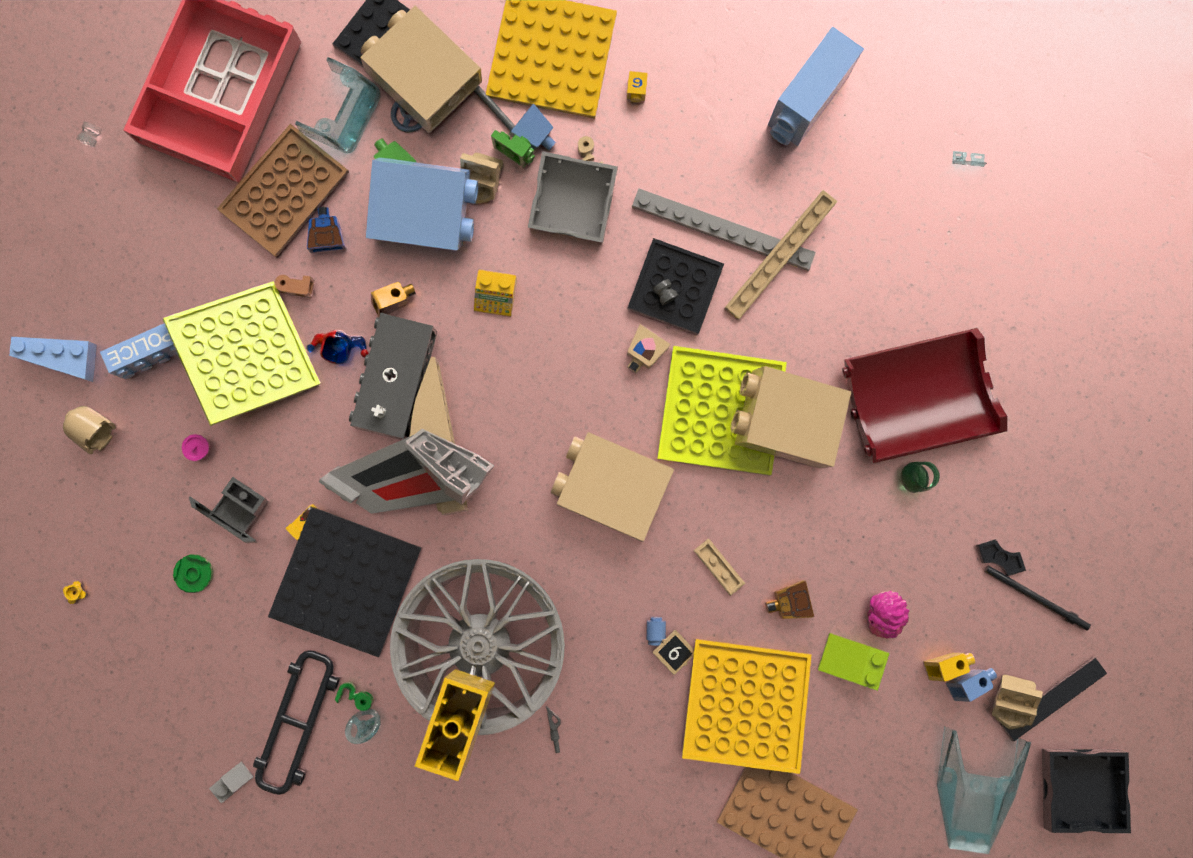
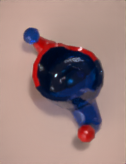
(337, 345)

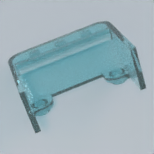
(353, 115)

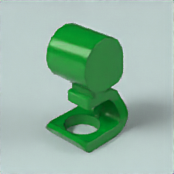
(362, 699)

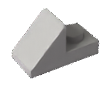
(231, 782)

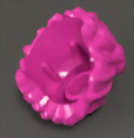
(887, 614)

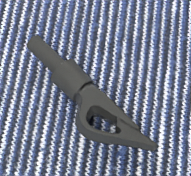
(553, 728)

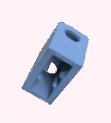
(534, 128)
(971, 685)

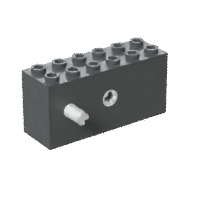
(398, 350)

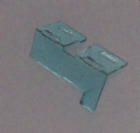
(962, 159)

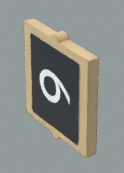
(674, 652)

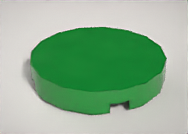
(193, 573)

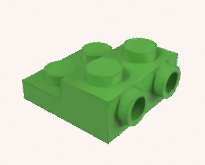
(517, 149)

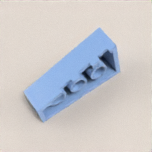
(64, 356)

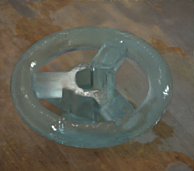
(366, 729)

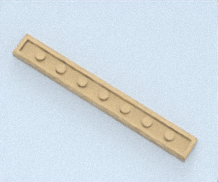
(781, 254)

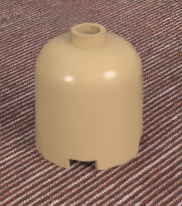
(88, 428)

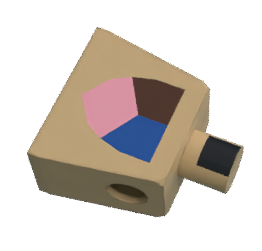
(645, 349)

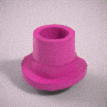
(195, 447)

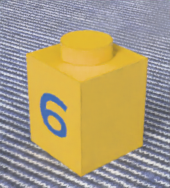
(637, 86)

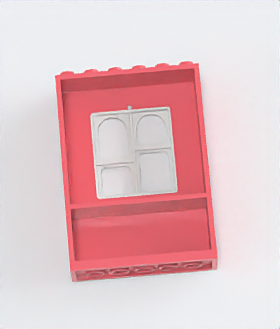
(201, 129)

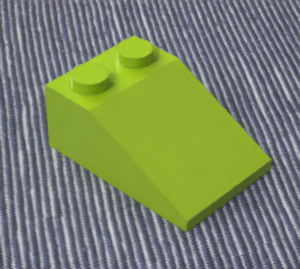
(853, 661)

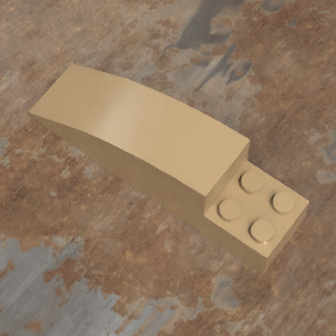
(433, 416)

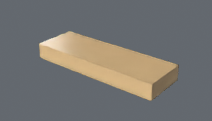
(719, 567)

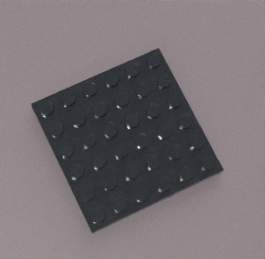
(344, 582)

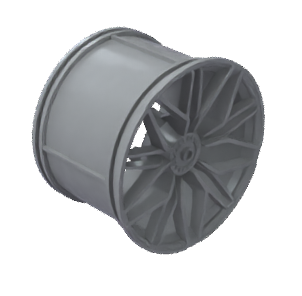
(476, 644)

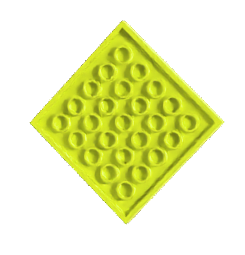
(241, 352)
(700, 410)

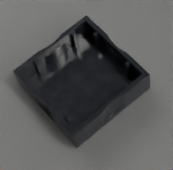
(1086, 790)

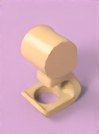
(586, 148)

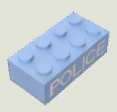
(139, 352)

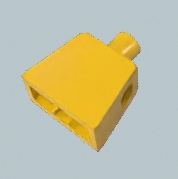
(948, 666)

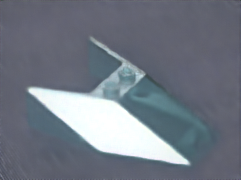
(974, 803)

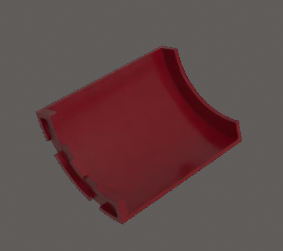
(923, 396)

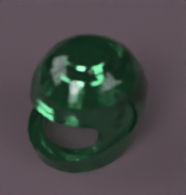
(916, 478)

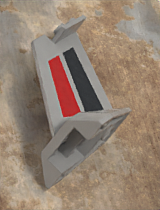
(410, 474)

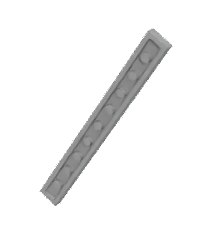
(716, 227)

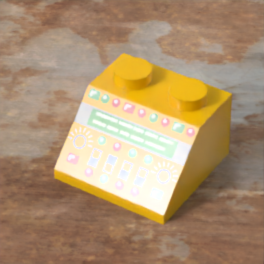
(494, 293)

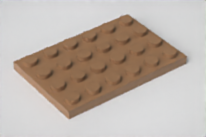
(283, 190)
(786, 814)

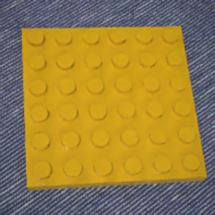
(552, 55)
(747, 706)

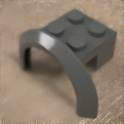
(235, 509)

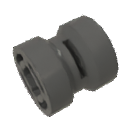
(665, 292)

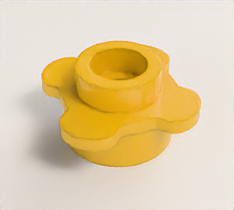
(68, 592)

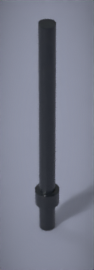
(1069, 616)

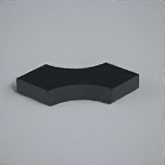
(993, 553)

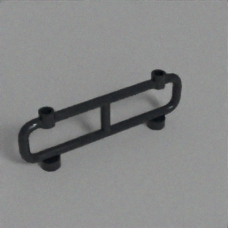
(295, 775)

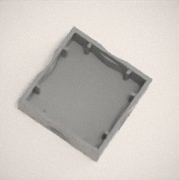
(573, 197)

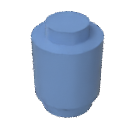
(655, 631)

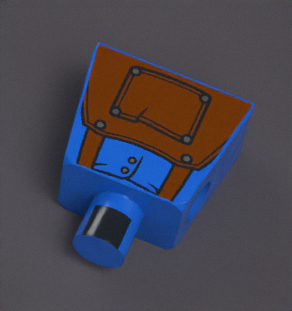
(325, 233)

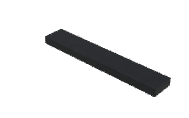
(1062, 693)

